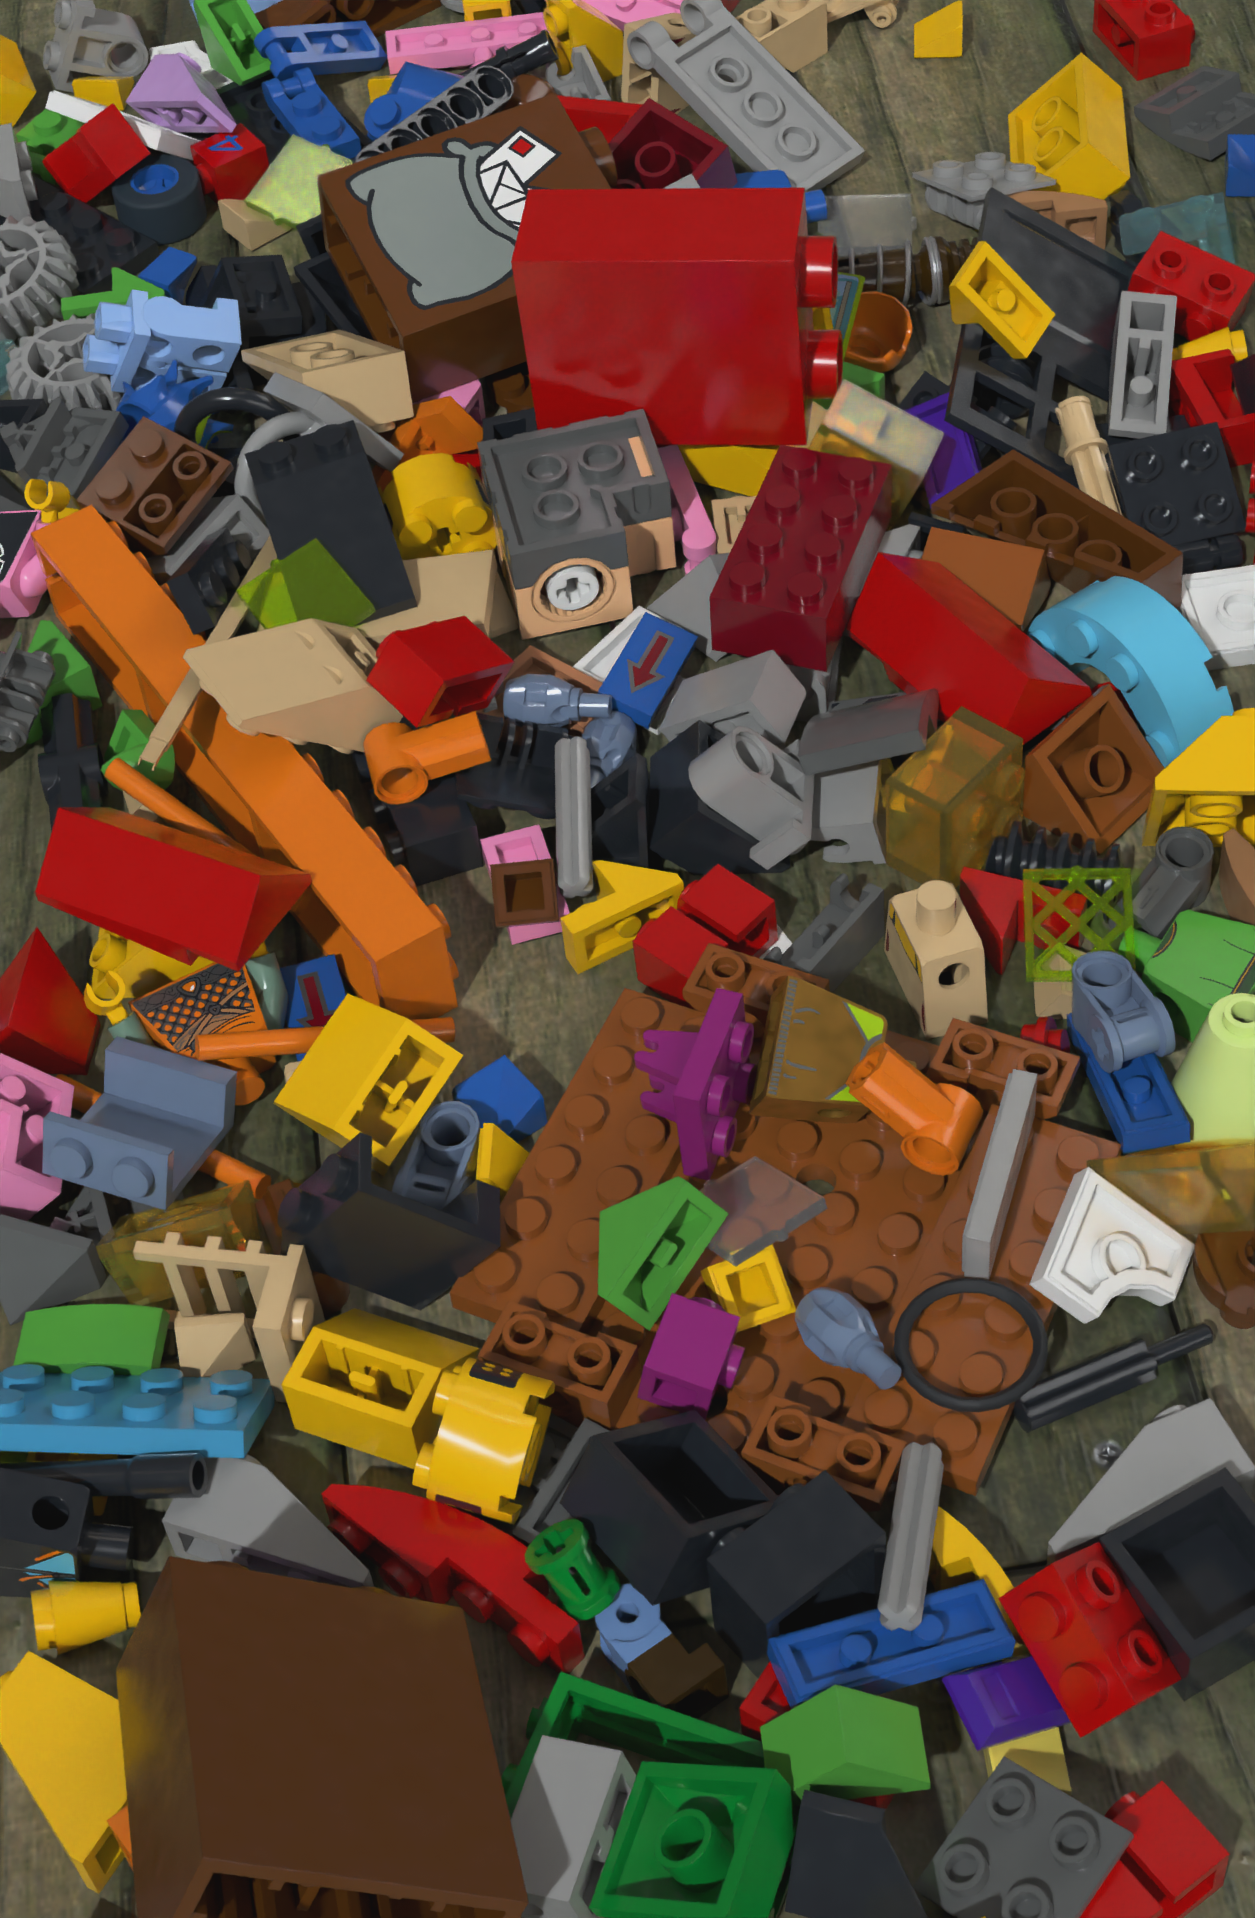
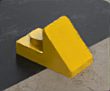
(998, 300)
(624, 903)

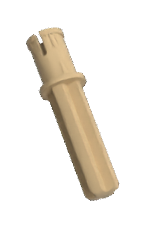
(1086, 450)

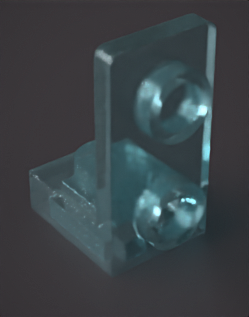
(1189, 220)

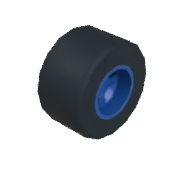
(161, 198)

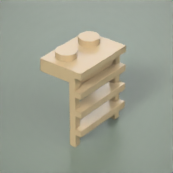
(278, 1283)

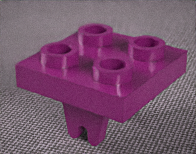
(702, 1080)

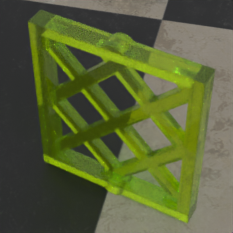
(1076, 877)

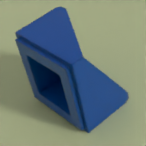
(1240, 165)
(171, 272)
(505, 1098)

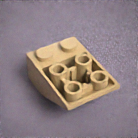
(296, 683)

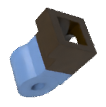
(653, 1659)

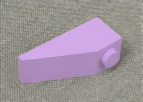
(179, 97)

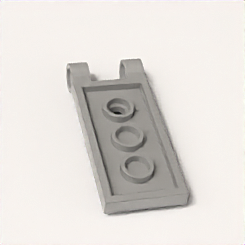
(761, 113)

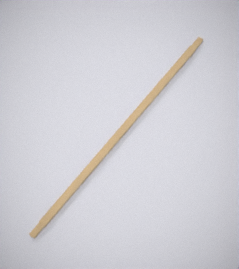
(190, 690)

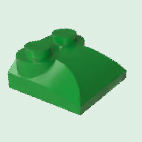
(698, 1844)

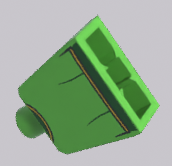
(1195, 965)

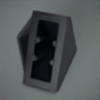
(622, 815)
(846, 1864)

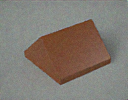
(1000, 572)
(1091, 773)

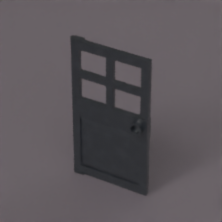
(1083, 291)

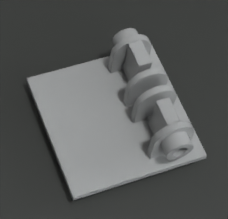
(961, 187)

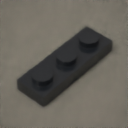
(209, 579)

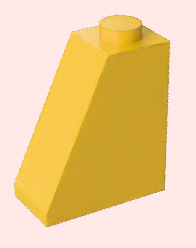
(70, 1759)

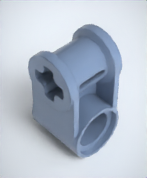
(1117, 1011)
(436, 1171)

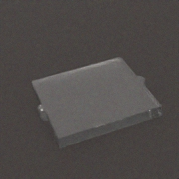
(867, 221)
(760, 1207)

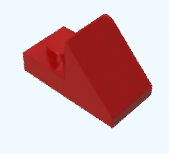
(998, 913)

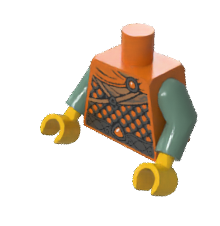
(204, 1003)

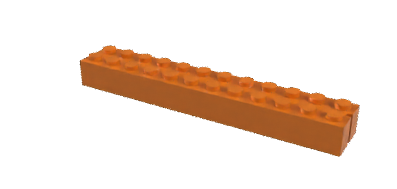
(255, 786)

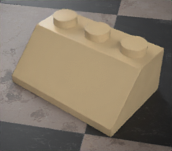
(350, 369)

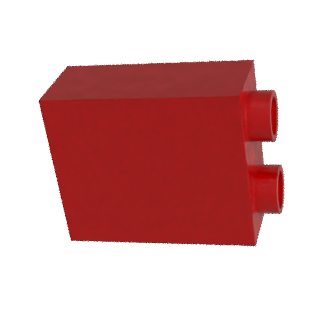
(678, 310)

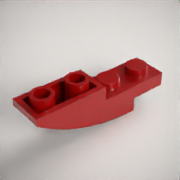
(446, 1553)

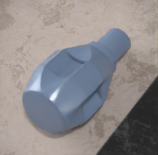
(551, 701)
(610, 744)
(844, 1335)

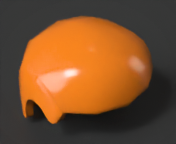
(879, 332)

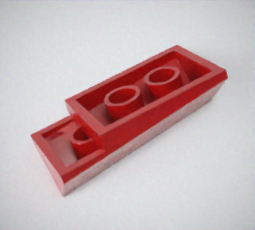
(950, 639)
(164, 886)

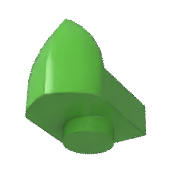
(128, 743)

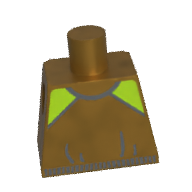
(809, 1053)

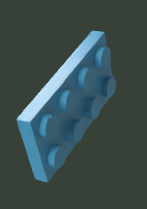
(131, 1413)

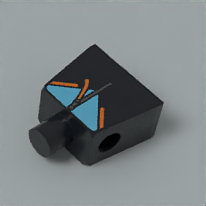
(53, 1534)

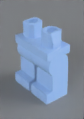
(146, 335)

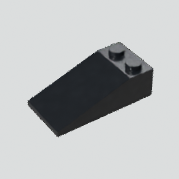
(328, 492)

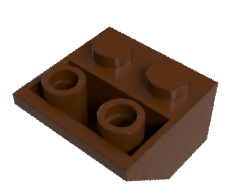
(155, 486)

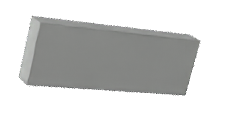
(999, 1175)

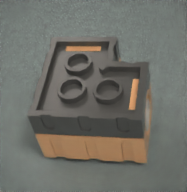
(577, 519)

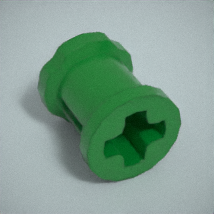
(544, 1560)

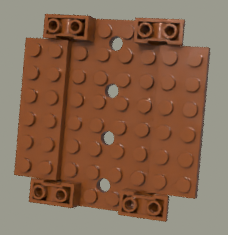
(880, 1241)

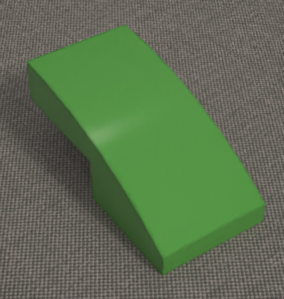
(85, 1335)

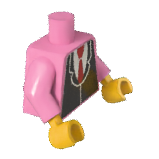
(20, 571)

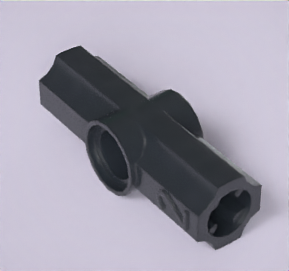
(71, 755)

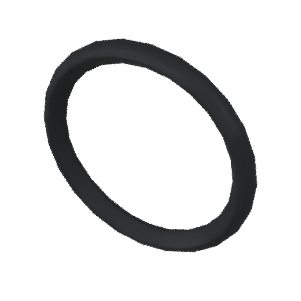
(971, 1404)

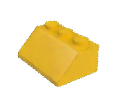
(1074, 131)
(1209, 784)

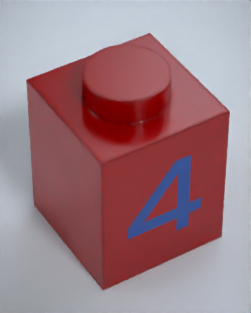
(230, 163)

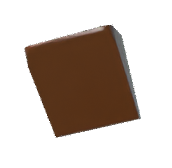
(524, 893)

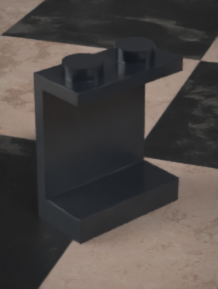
(385, 1238)

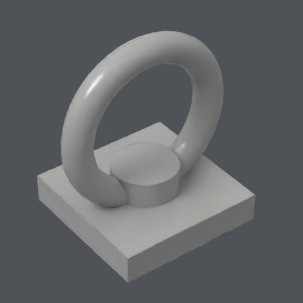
(308, 413)

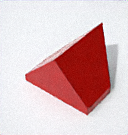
(45, 1013)

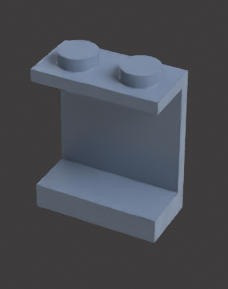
(147, 1127)

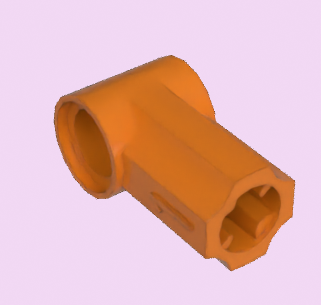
(406, 758)
(930, 1116)

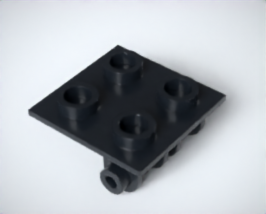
(1178, 485)
(517, 774)

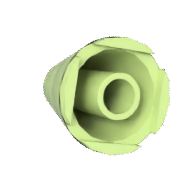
(1219, 1076)

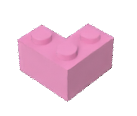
(24, 1102)

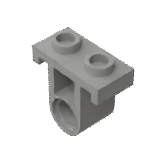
(87, 43)
(758, 791)

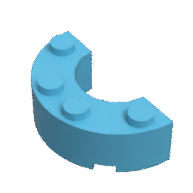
(1146, 655)

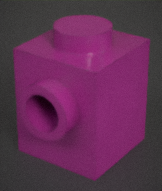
(691, 1355)

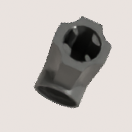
(1172, 881)

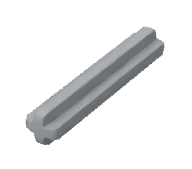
(573, 817)
(911, 1537)

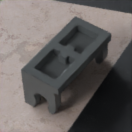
(838, 935)

